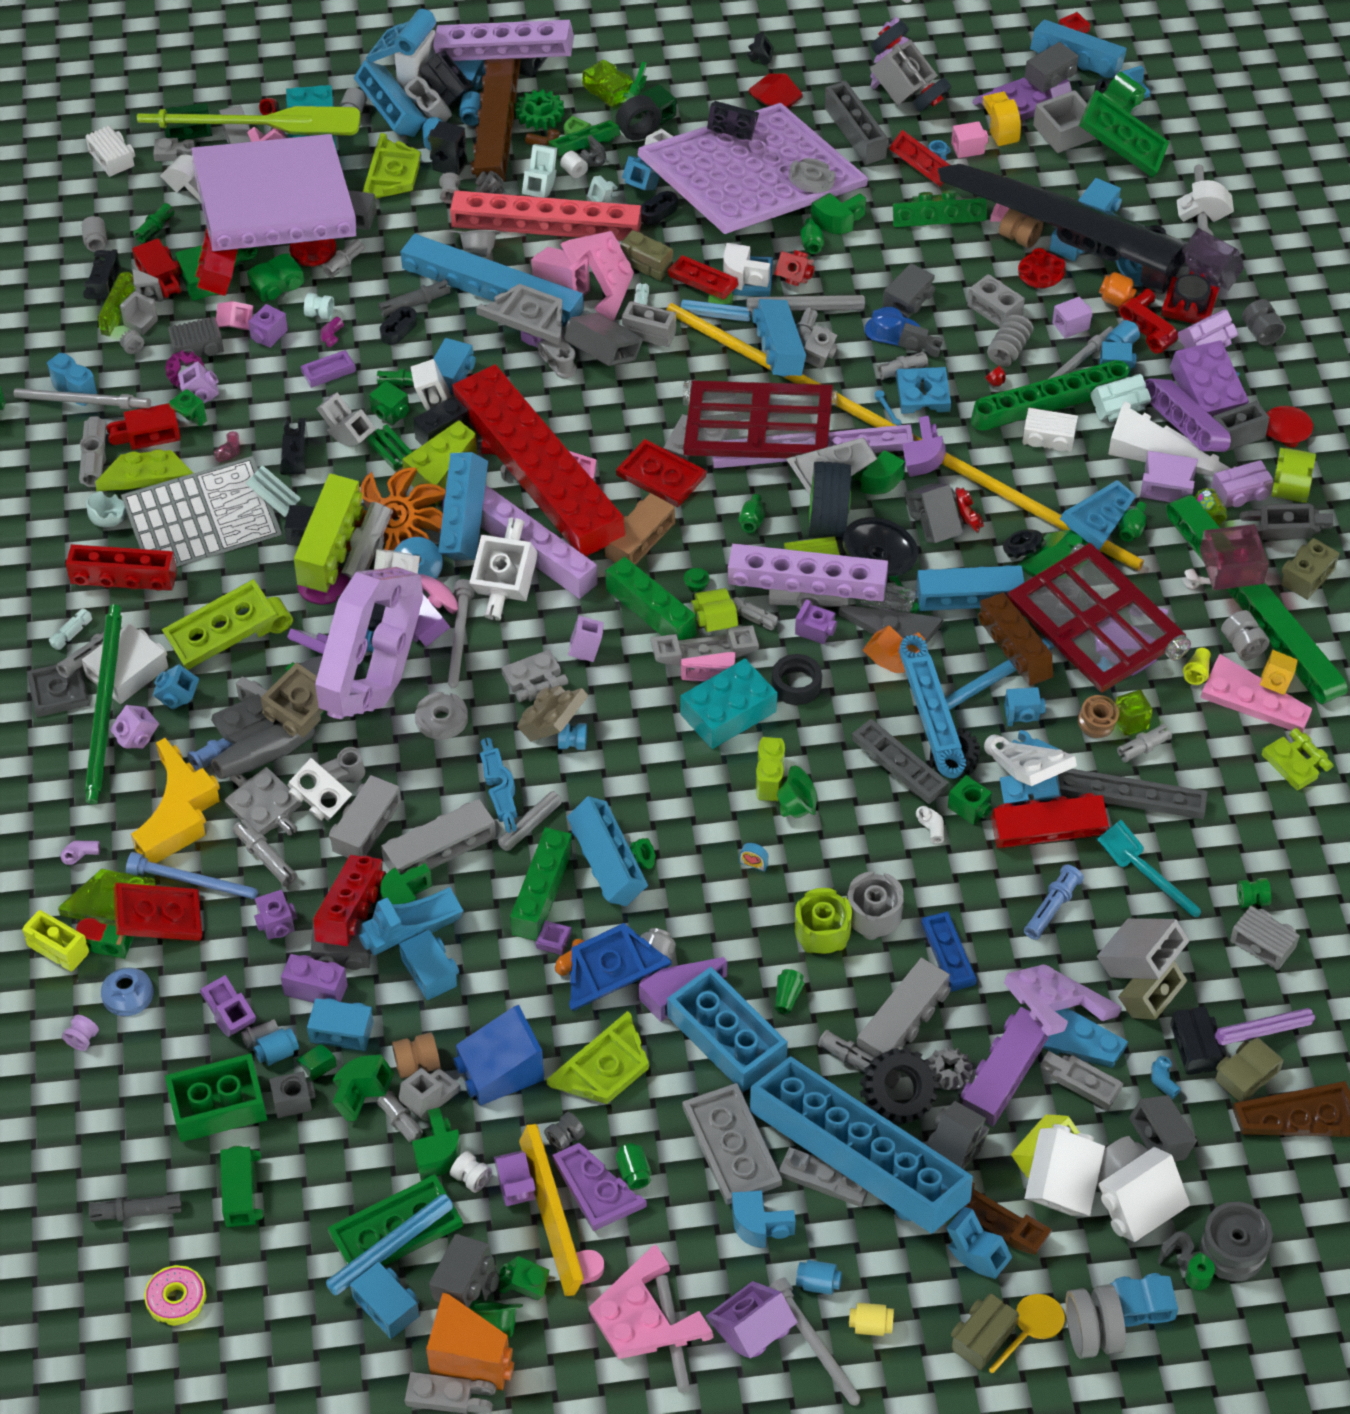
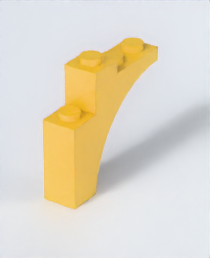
(179, 815)

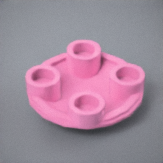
(439, 594)

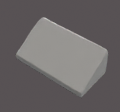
(147, 285)

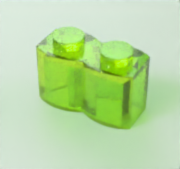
(606, 82)

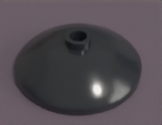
(881, 541)

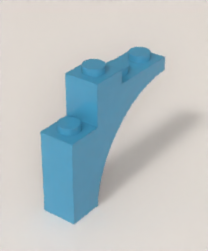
(401, 922)

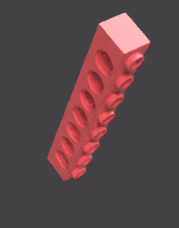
(542, 215)

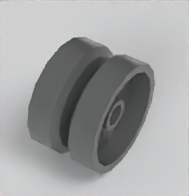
(1236, 1240)

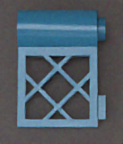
(404, 37)

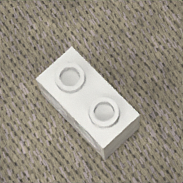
(323, 785)

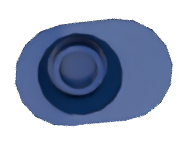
(887, 325)

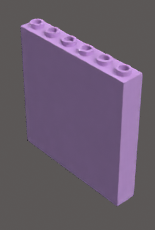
(273, 192)

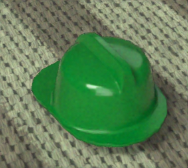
(797, 794)
(498, 1314)

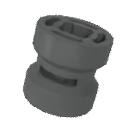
(564, 1132)

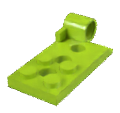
(263, 617)

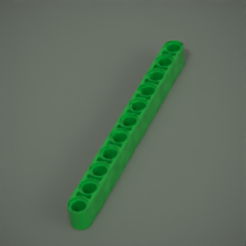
(1272, 616)

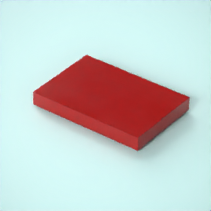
(661, 473)
(157, 911)

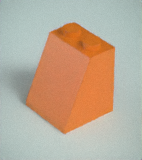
(468, 1346)

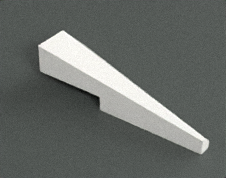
(1137, 435)

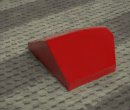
(775, 90)

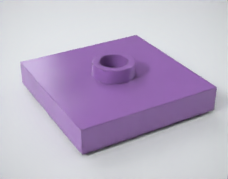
(308, 639)

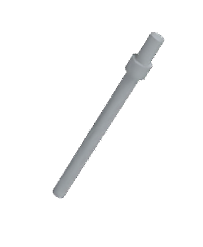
(1094, 345)
(124, 401)

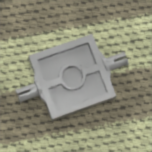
(263, 802)

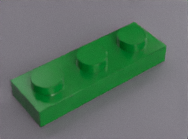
(579, 140)

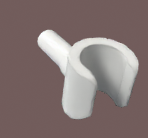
(1193, 581)

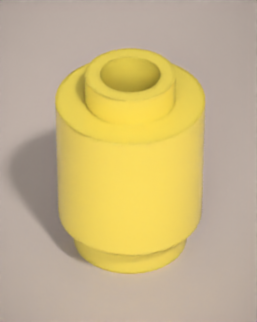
(871, 1319)

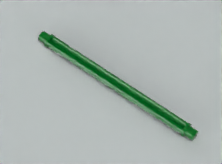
(103, 704)

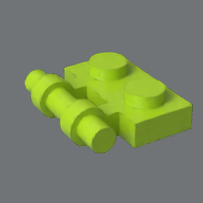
(1292, 764)

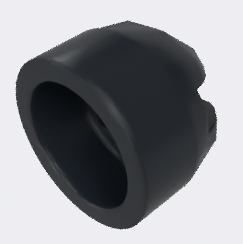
(1101, 84)

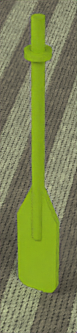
(293, 120)

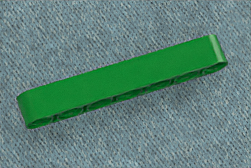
(1044, 395)

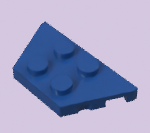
(610, 964)

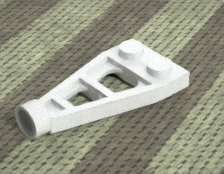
(1028, 762)

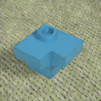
(640, 174)

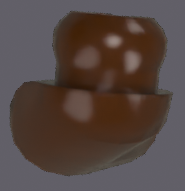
(532, 139)

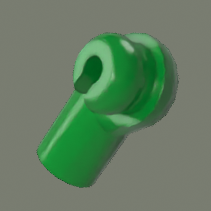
(245, 254)

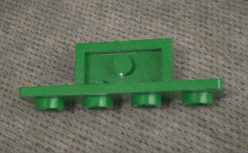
(939, 209)

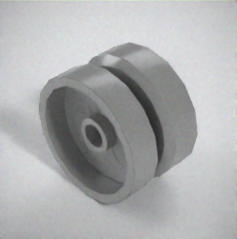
(1095, 1321)

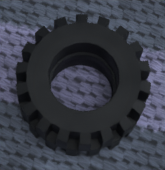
(920, 1075)

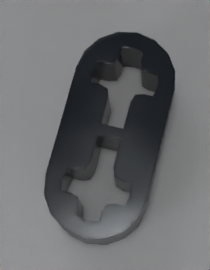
(659, 207)
(400, 326)

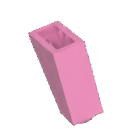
(555, 267)

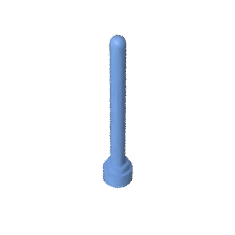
(138, 865)

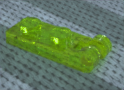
(111, 312)

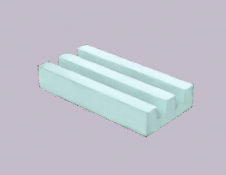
(276, 490)

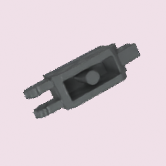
(1288, 521)

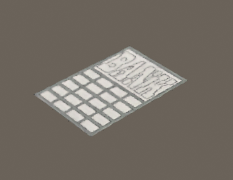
(202, 513)

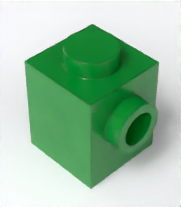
(389, 403)

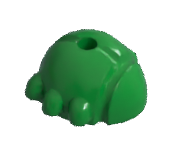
(643, 853)

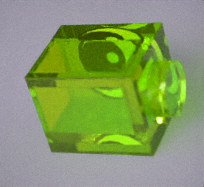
(1133, 712)

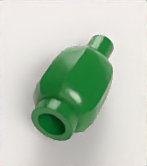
(812, 237)
(752, 514)
(1133, 523)

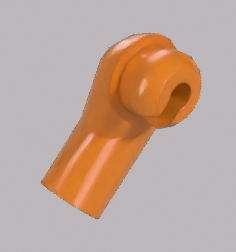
(564, 963)

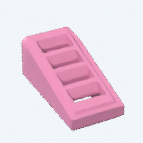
(706, 666)

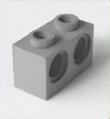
(994, 300)

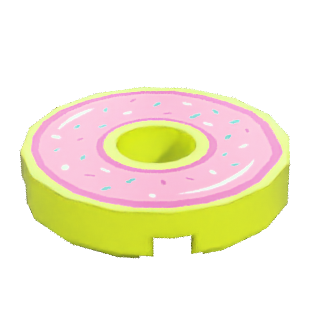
(172, 1279)

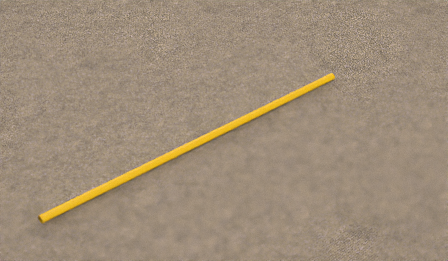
(877, 421)

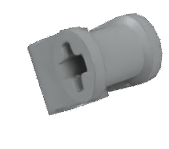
(558, 357)

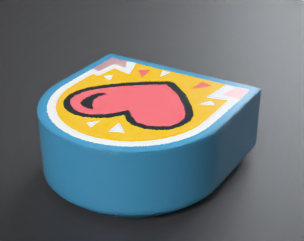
(754, 856)

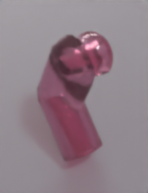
(230, 449)

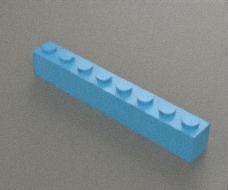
(479, 274)

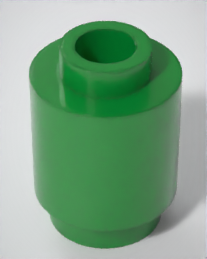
(633, 1166)

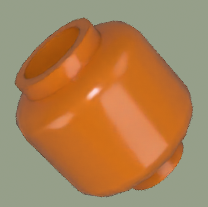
(1117, 289)

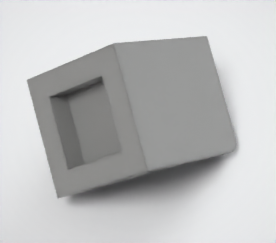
(139, 312)

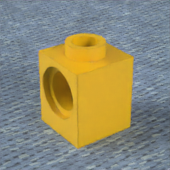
(1278, 672)

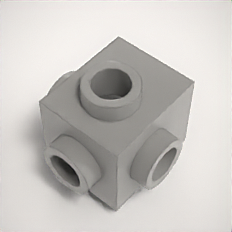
(819, 346)

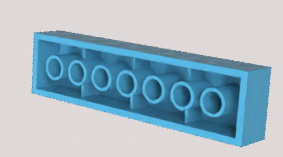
(861, 1144)

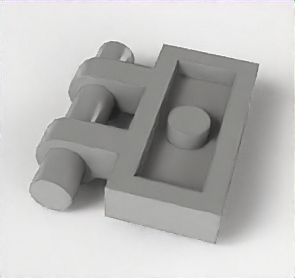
(531, 671)

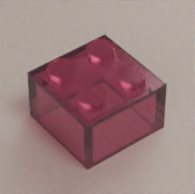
(1234, 557)

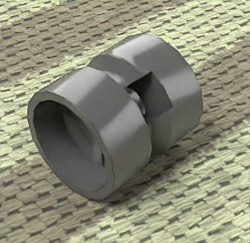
(1264, 322)

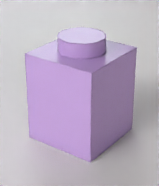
(1072, 317)
(585, 638)

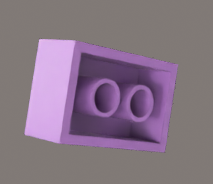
(1209, 377)

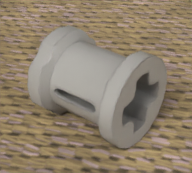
(449, 184)

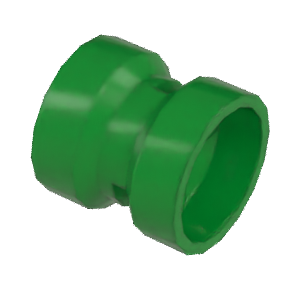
(1253, 893)

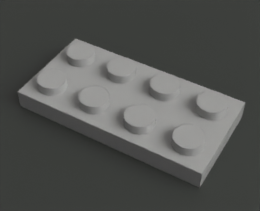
(731, 1142)

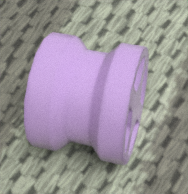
(80, 1032)

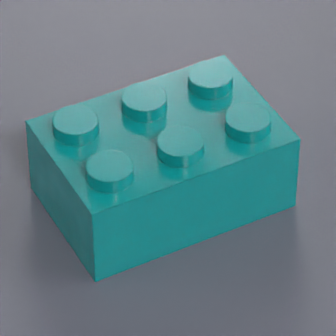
(728, 703)

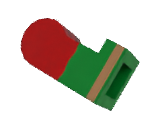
(103, 938)

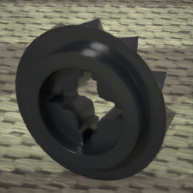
(1014, 544)

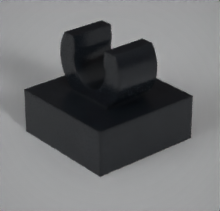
(761, 49)

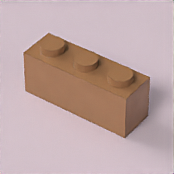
(642, 529)

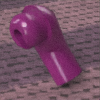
(329, 329)

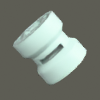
(318, 306)

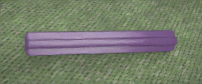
(1264, 1026)

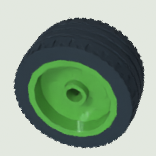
(829, 500)

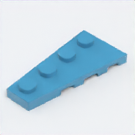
(1099, 513)

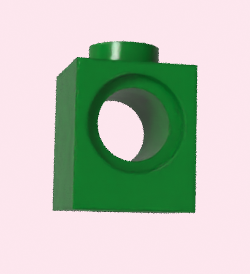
(962, 795)

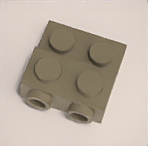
(293, 701)
(550, 712)

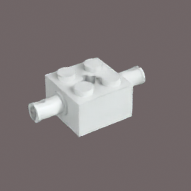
(503, 568)

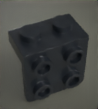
(732, 120)

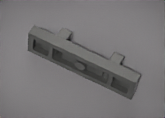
(899, 761)

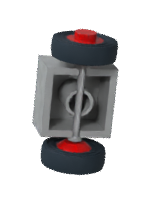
(906, 70)

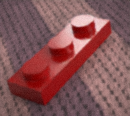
(918, 156)
(703, 277)

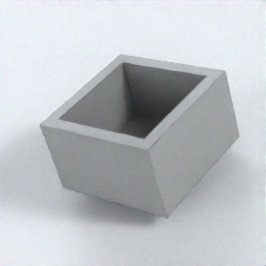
(1059, 121)

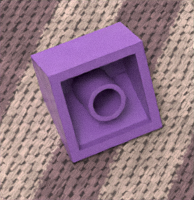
(753, 1319)

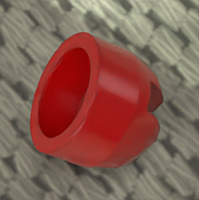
(267, 105)
(996, 377)

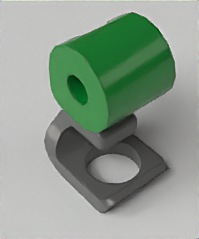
(1198, 1267)

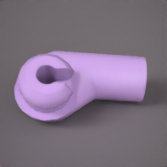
(78, 849)

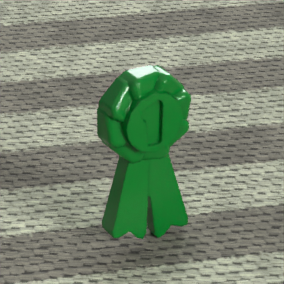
(639, 83)

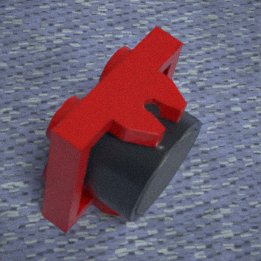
(1189, 298)

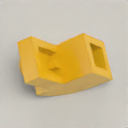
(1005, 118)

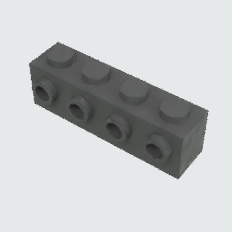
(856, 122)

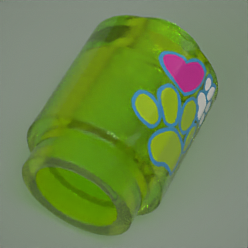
(1212, 504)

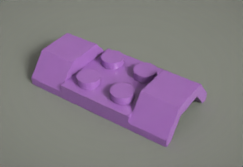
(1027, 95)

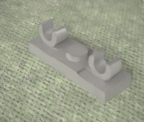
(820, 1176)

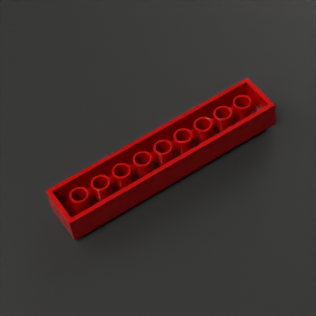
(539, 461)

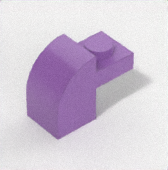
(927, 453)
(229, 1009)
(514, 1178)

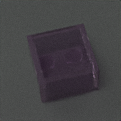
(1213, 258)

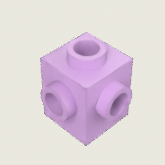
(199, 382)
(134, 727)

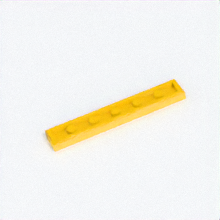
(551, 1211)

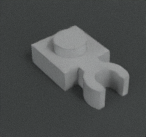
(169, 149)

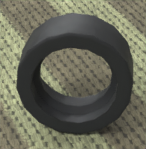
(630, 109)
(798, 663)

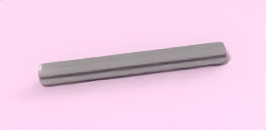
(801, 303)

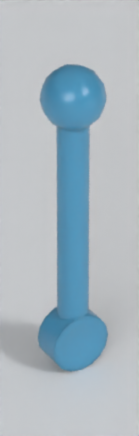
(879, 396)

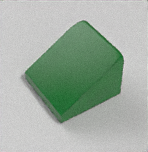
(317, 1062)

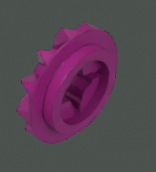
(173, 365)

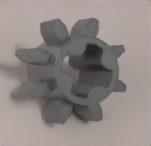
(489, 183)

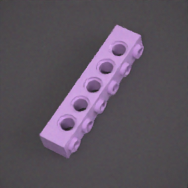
(505, 40)
(807, 572)

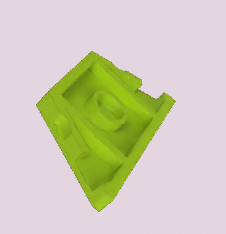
(392, 168)
(142, 470)
(604, 1065)

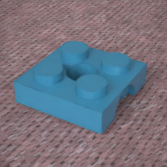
(935, 385)

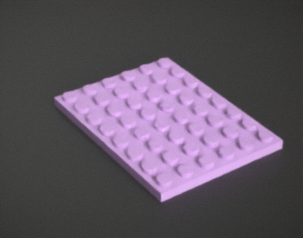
(745, 179)

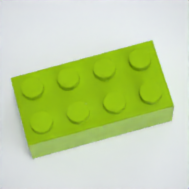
(328, 533)

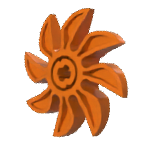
(409, 510)

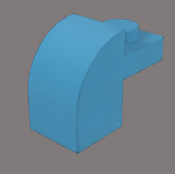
(754, 1224)
(976, 1248)

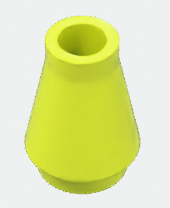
(1197, 668)

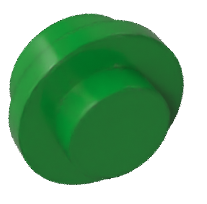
(696, 579)

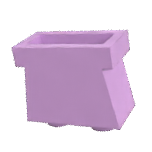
(1168, 476)

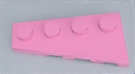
(1240, 690)

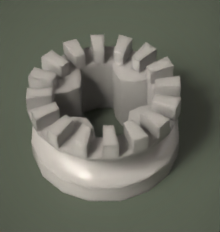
(132, 342)

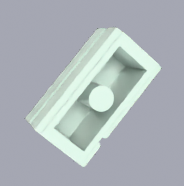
(1111, 396)

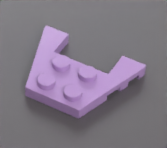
(1051, 991)

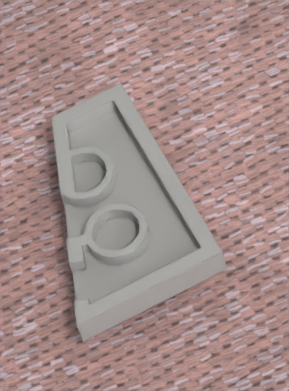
(854, 452)

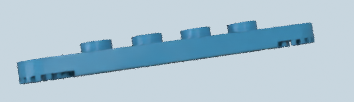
(932, 706)

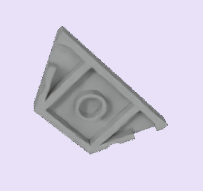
(527, 311)

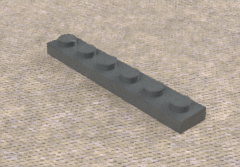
(1134, 793)

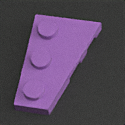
(594, 1188)

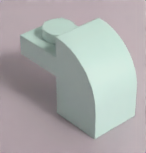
(542, 173)

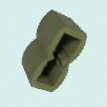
(1248, 1069)

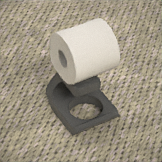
(576, 164)

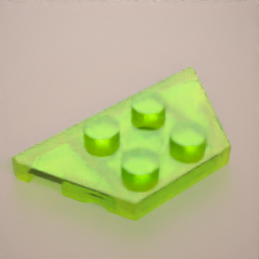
(96, 896)

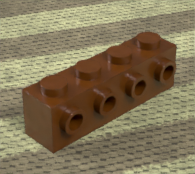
(1016, 638)

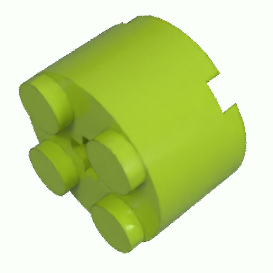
(1293, 475)
(823, 921)

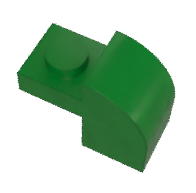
(837, 216)
(881, 474)
(402, 888)
(361, 1079)
(437, 1152)

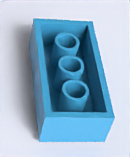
(726, 1029)

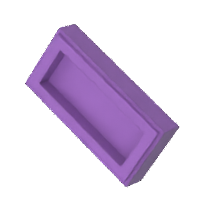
(328, 368)

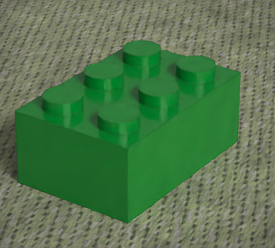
(215, 1097)

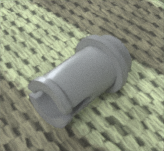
(251, 1035)

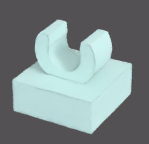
(601, 190)

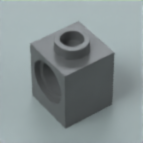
(287, 1084)

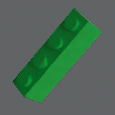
(649, 600)
(541, 884)

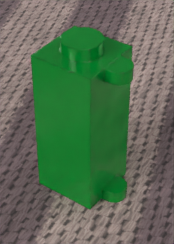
(239, 1186)

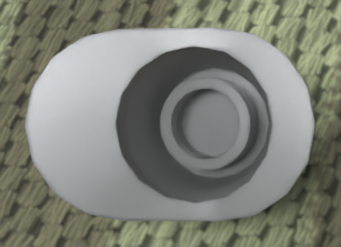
(478, 241)

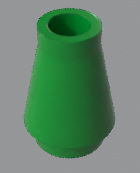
(788, 989)

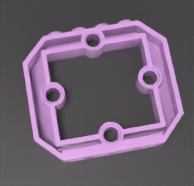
(347, 645)

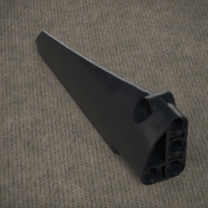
(1079, 223)

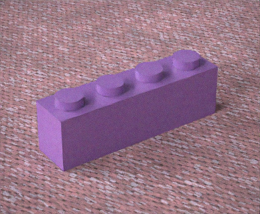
(1005, 1067)

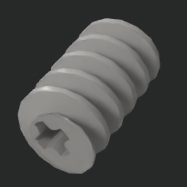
(1010, 340)

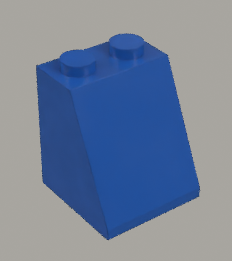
(500, 1058)

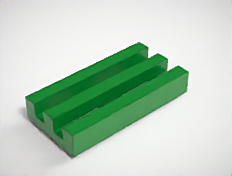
(387, 431)

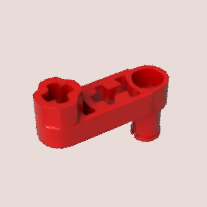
(1158, 331)

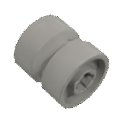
(1245, 635)

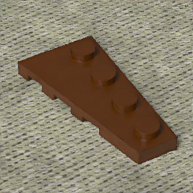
(1298, 1113)

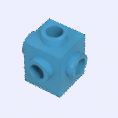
(175, 687)

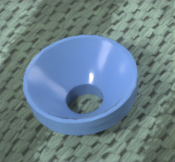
(130, 1000)

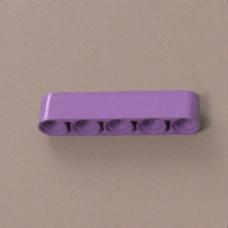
(1187, 416)

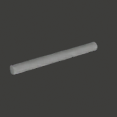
(676, 1352)

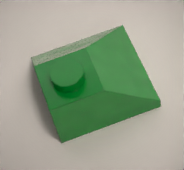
(1054, 548)

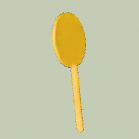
(1039, 1318)

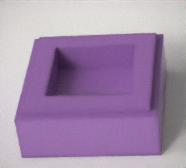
(553, 937)

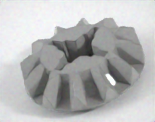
(947, 1079)

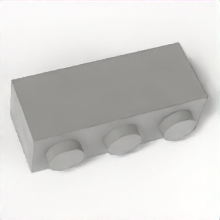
(365, 817)

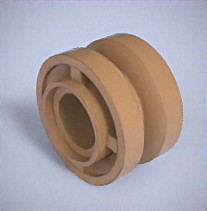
(1093, 725)

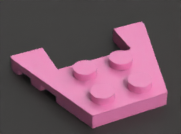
(608, 265)
(632, 1317)

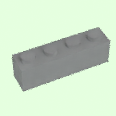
(441, 838)
(905, 1009)

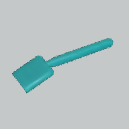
(1126, 848)

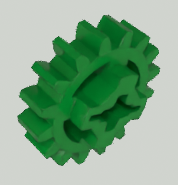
(539, 109)

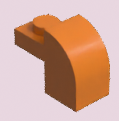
(884, 649)

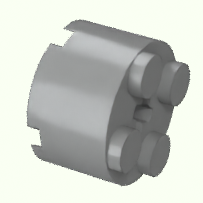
(875, 904)

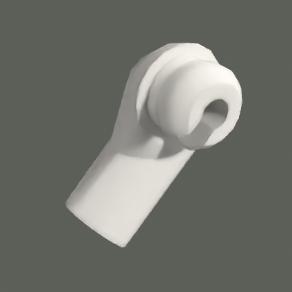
(933, 822)

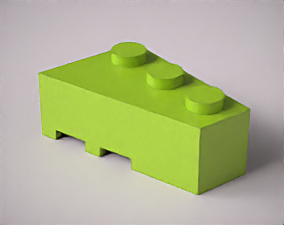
(434, 456)

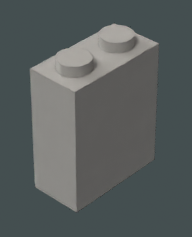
(1143, 948)

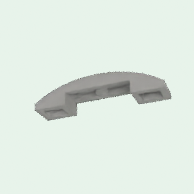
(671, 651)

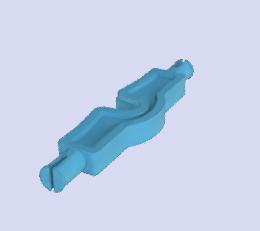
(502, 794)

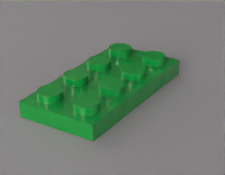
(1124, 133)
(364, 1229)

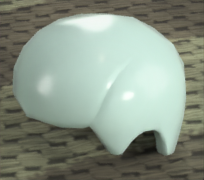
(105, 510)

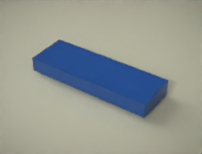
(948, 950)

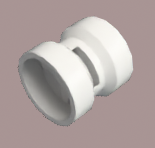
(470, 1171)

